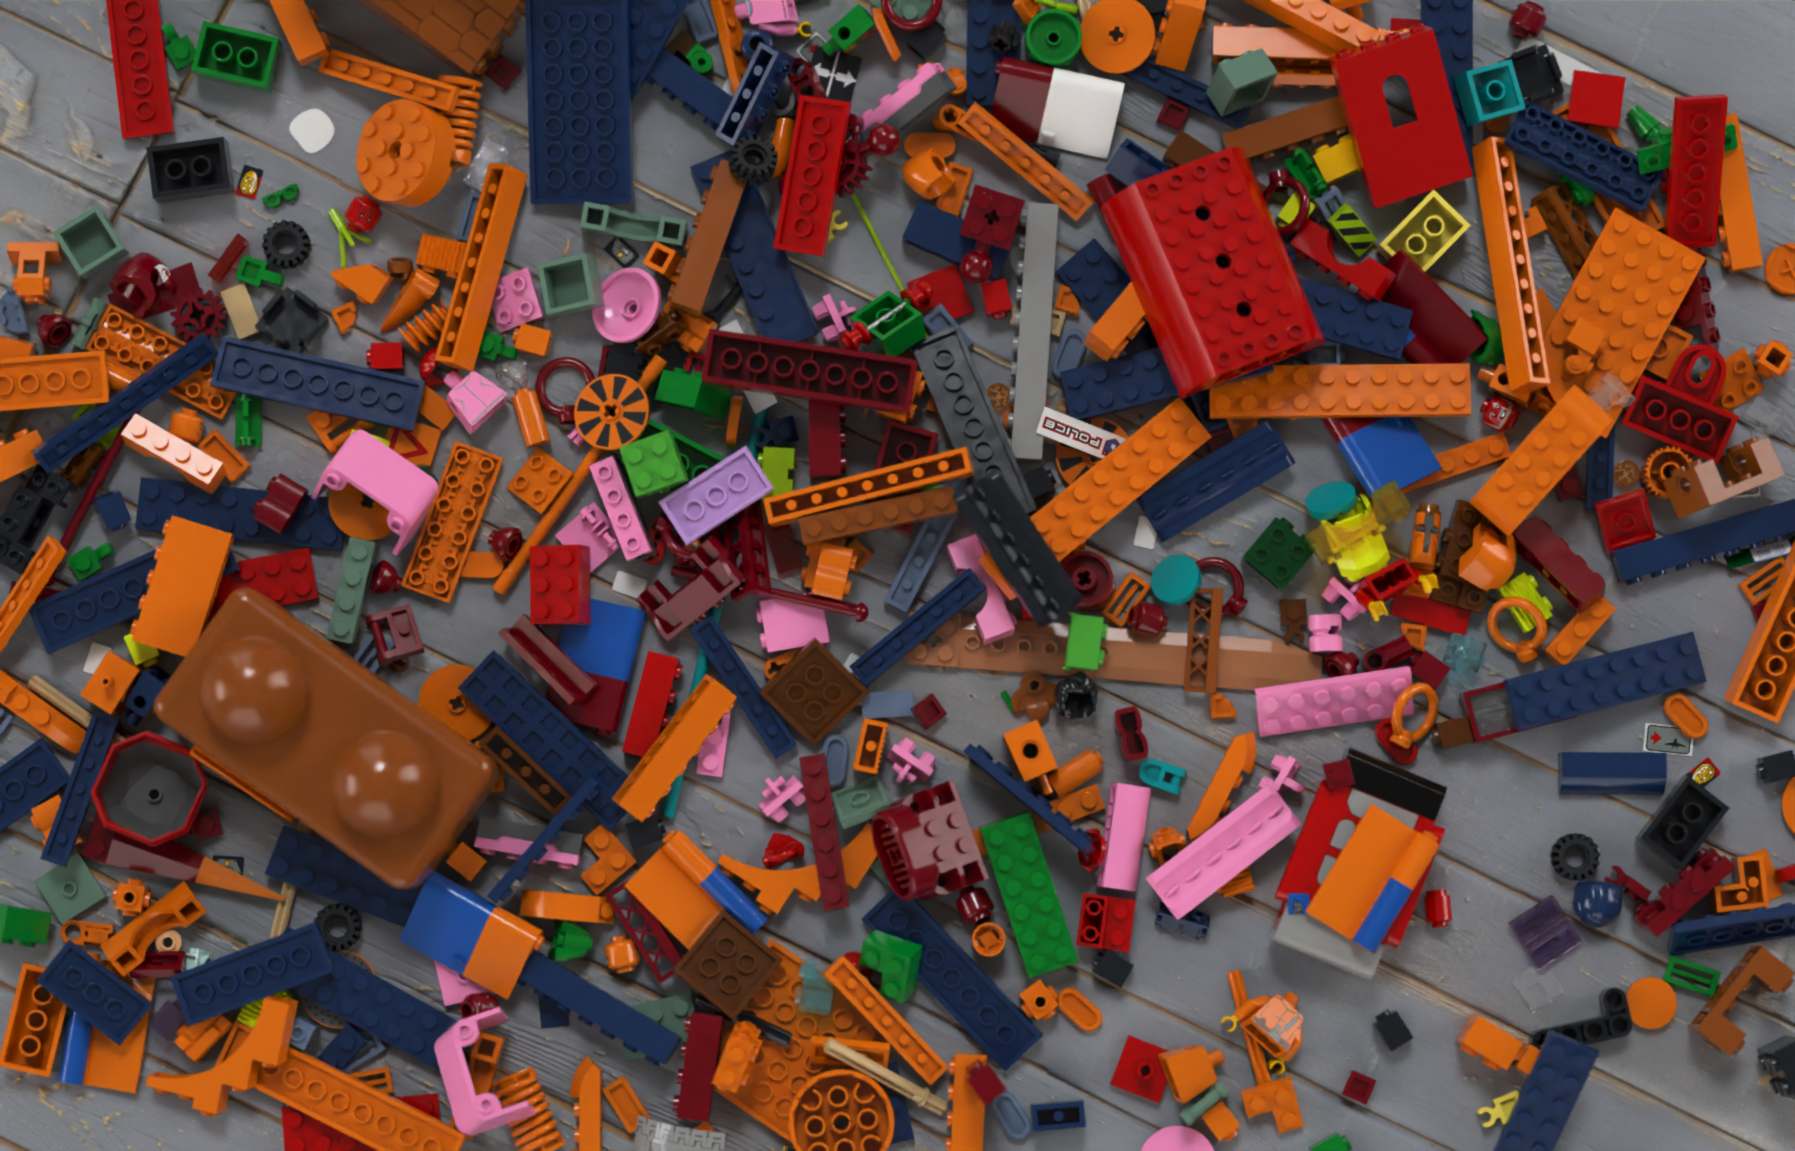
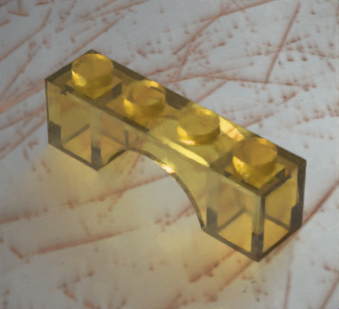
(1330, 541)

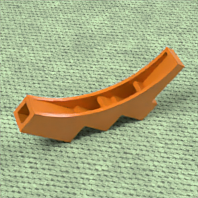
(779, 884)
(265, 1045)

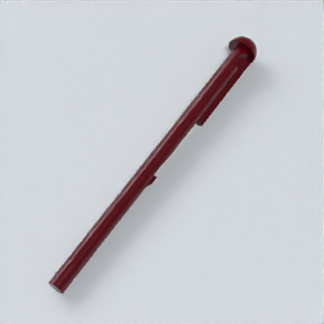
(91, 493)
(859, 611)

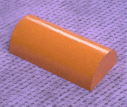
(32, 1025)

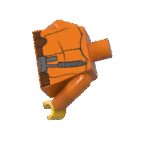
(1272, 1024)

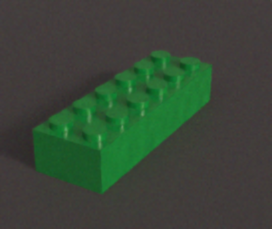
(1028, 893)

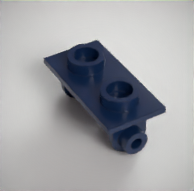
(1194, 922)

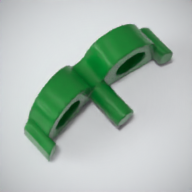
(289, 193)

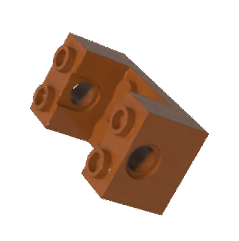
(1702, 485)
(1755, 964)

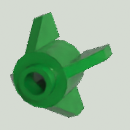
(569, 941)

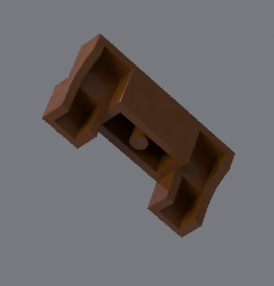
(1457, 541)

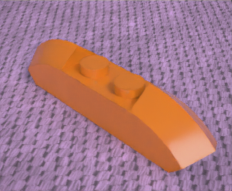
(40, 713)
(1238, 757)
(588, 1087)

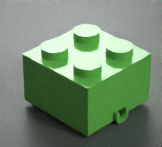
(654, 464)
(1084, 642)

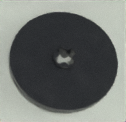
(625, 360)

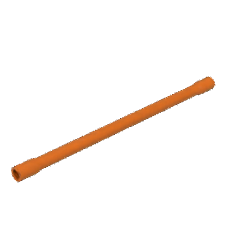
(511, 573)

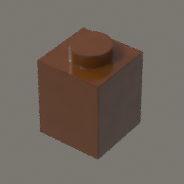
(1452, 732)

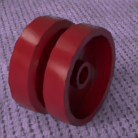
(1092, 567)

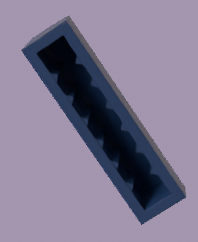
(939, 235)
(1611, 773)

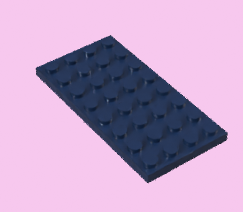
(579, 101)

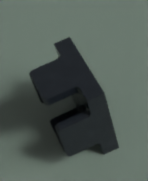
(1537, 73)
(291, 320)

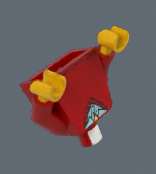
(1390, 584)

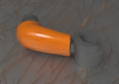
(783, 134)

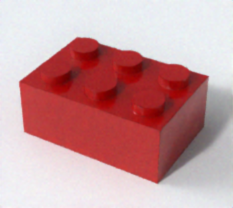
(559, 585)

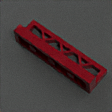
(753, 550)
(549, 660)
(658, 931)

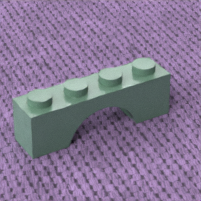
(635, 227)
(351, 589)

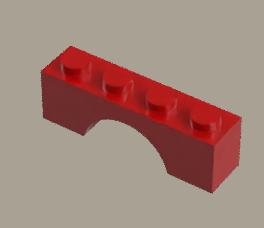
(1317, 243)

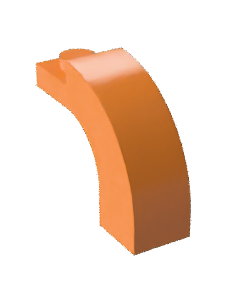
(566, 906)

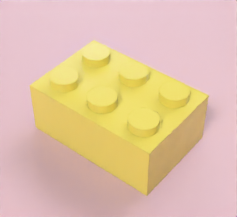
(1426, 232)

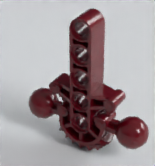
(882, 139)

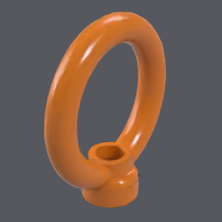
(1526, 649)
(1403, 737)

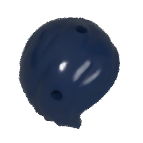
(1597, 902)

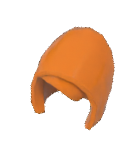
(928, 174)

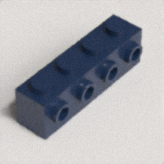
(755, 93)

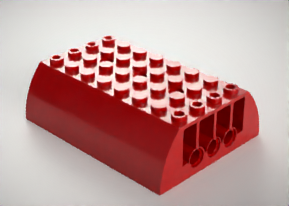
(1184, 290)

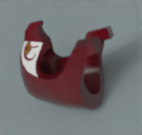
(140, 273)

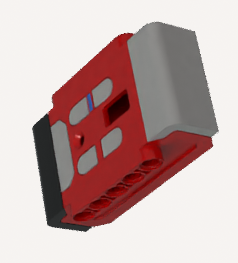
(1323, 836)

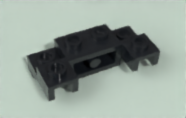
(28, 514)

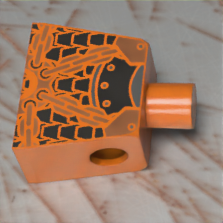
(1494, 377)

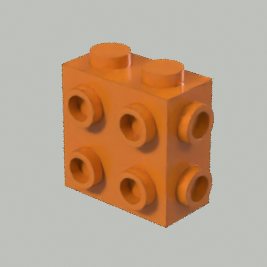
(737, 1057)

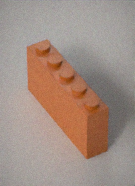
(182, 586)

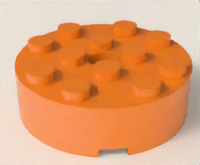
(405, 153)
(836, 1094)

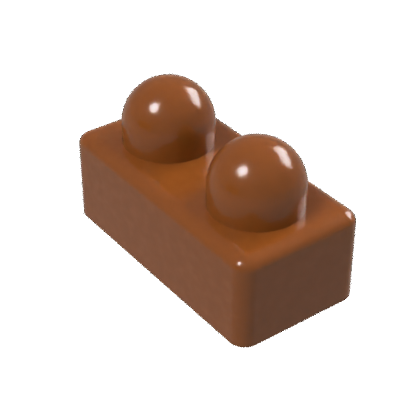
(327, 739)

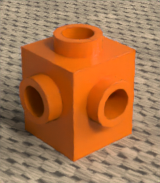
(1779, 355)
(141, 893)
(1037, 990)

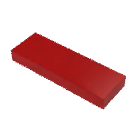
(1431, 613)

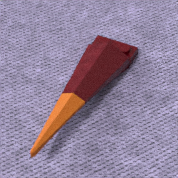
(167, 860)

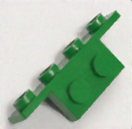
(1658, 154)

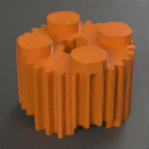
(1654, 466)

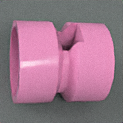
(1325, 633)

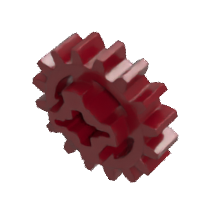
(210, 312)

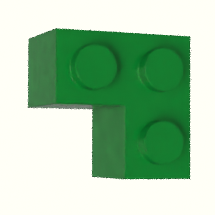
(688, 392)
(23, 924)
(896, 960)

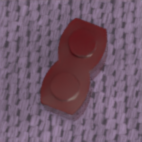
(280, 503)
(1132, 741)

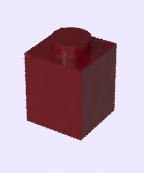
(1428, 669)

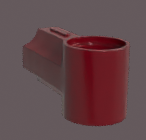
(1389, 654)

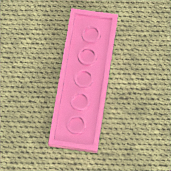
(1331, 701)

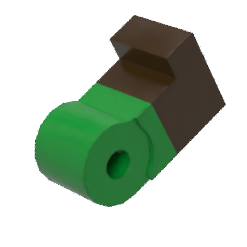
(692, 52)

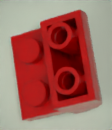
(1106, 922)

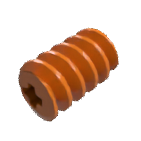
(425, 328)

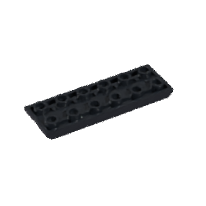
(1017, 548)

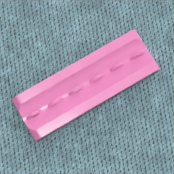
(1223, 851)

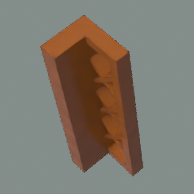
(1561, 226)
(1213, 641)

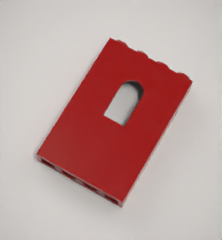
(1414, 155)

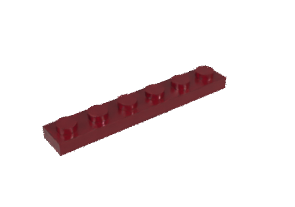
(824, 832)

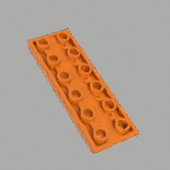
(141, 346)
(452, 522)

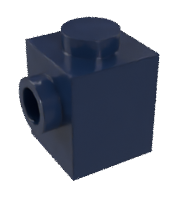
(111, 510)

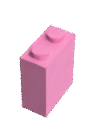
(790, 625)

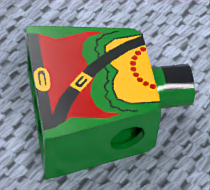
(861, 28)

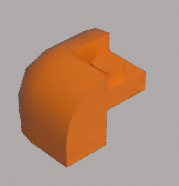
(1489, 560)

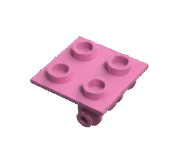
(516, 300)
(593, 530)

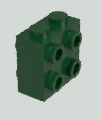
(1278, 553)

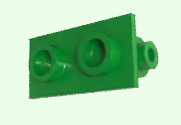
(1302, 169)
(248, 421)

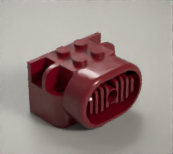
(927, 844)

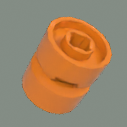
(988, 939)

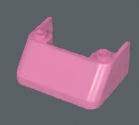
(384, 478)
(472, 1112)

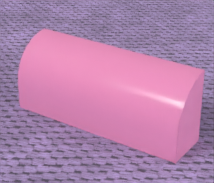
(1124, 836)

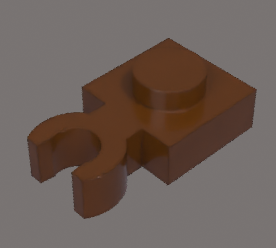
(1293, 614)

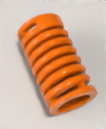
(461, 122)
(535, 1131)

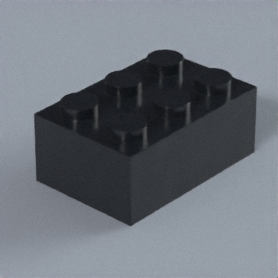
(190, 170)
(1682, 822)
(1779, 1060)

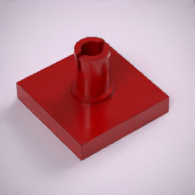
(1140, 1070)

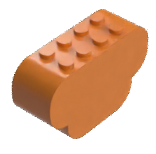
(1541, 460)

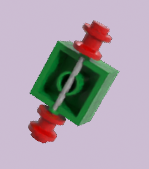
(889, 323)

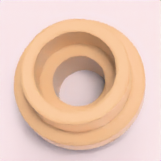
(174, 935)

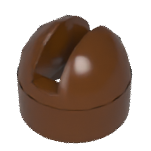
(399, 669)

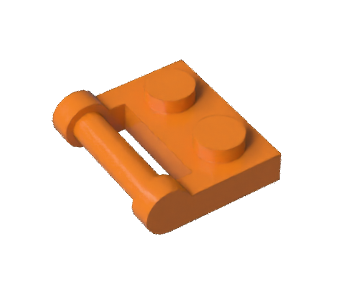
(327, 423)

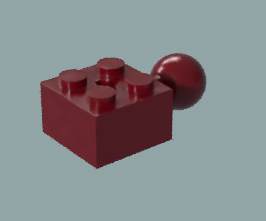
(976, 264)

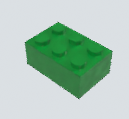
(237, 57)

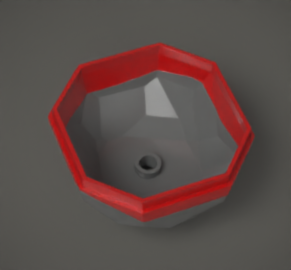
(136, 770)

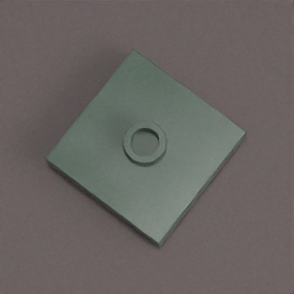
(860, 801)
(70, 889)

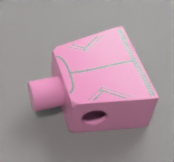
(473, 399)

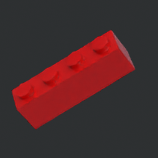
(652, 702)

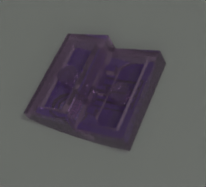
(1545, 932)

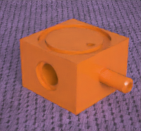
(112, 683)
(1036, 767)

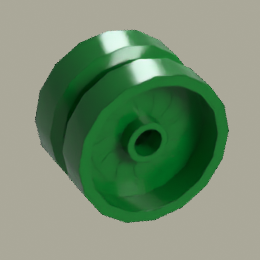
(1049, 25)

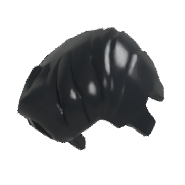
(1076, 696)

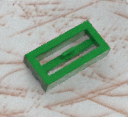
(1669, 969)

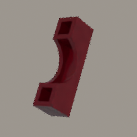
(984, 1081)

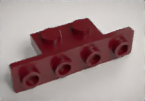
(1698, 308)

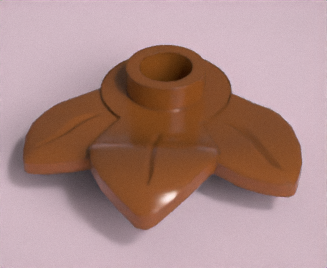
(1035, 701)

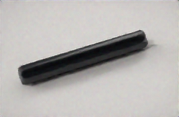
(767, 1029)

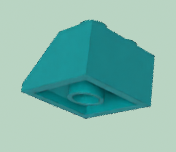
(1489, 92)

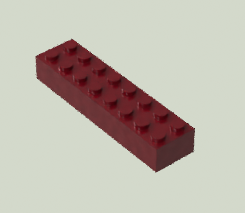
(809, 372)

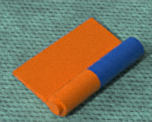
(96, 1059)

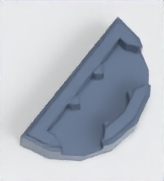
(13, 313)

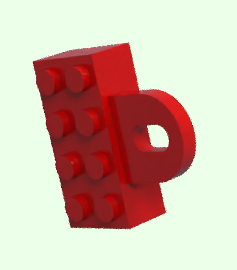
(1682, 409)

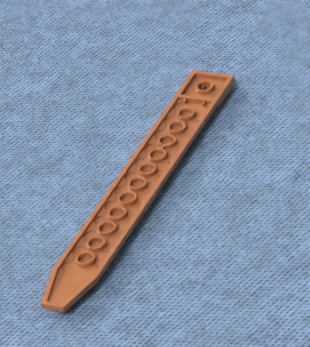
(1127, 656)

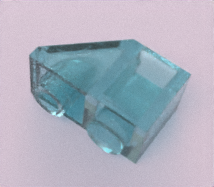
(816, 990)

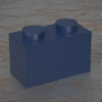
(1058, 1115)

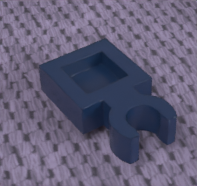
(779, 432)

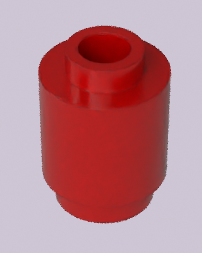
(1438, 908)

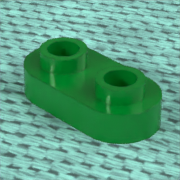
(1579, 193)

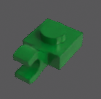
(181, 49)
(255, 271)
(492, 346)
(87, 561)

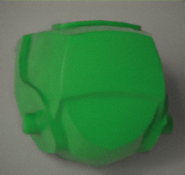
(1492, 349)

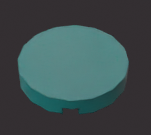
(1331, 499)
(1176, 580)

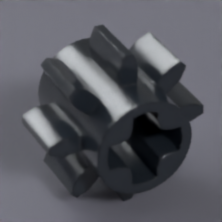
(1003, 37)

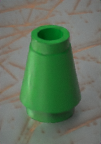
(1644, 123)

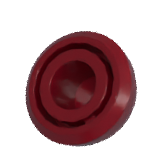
(54, 329)
(506, 542)
(384, 579)
(1341, 663)

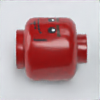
(363, 214)

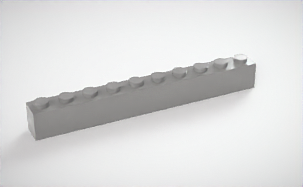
(1034, 330)

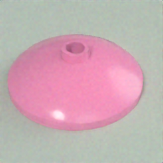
(622, 294)

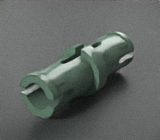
(89, 323)

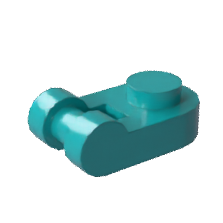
(1153, 772)

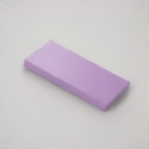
(716, 495)

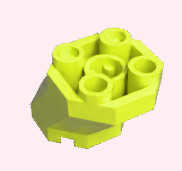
(1371, 555)

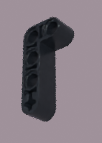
(1604, 1022)

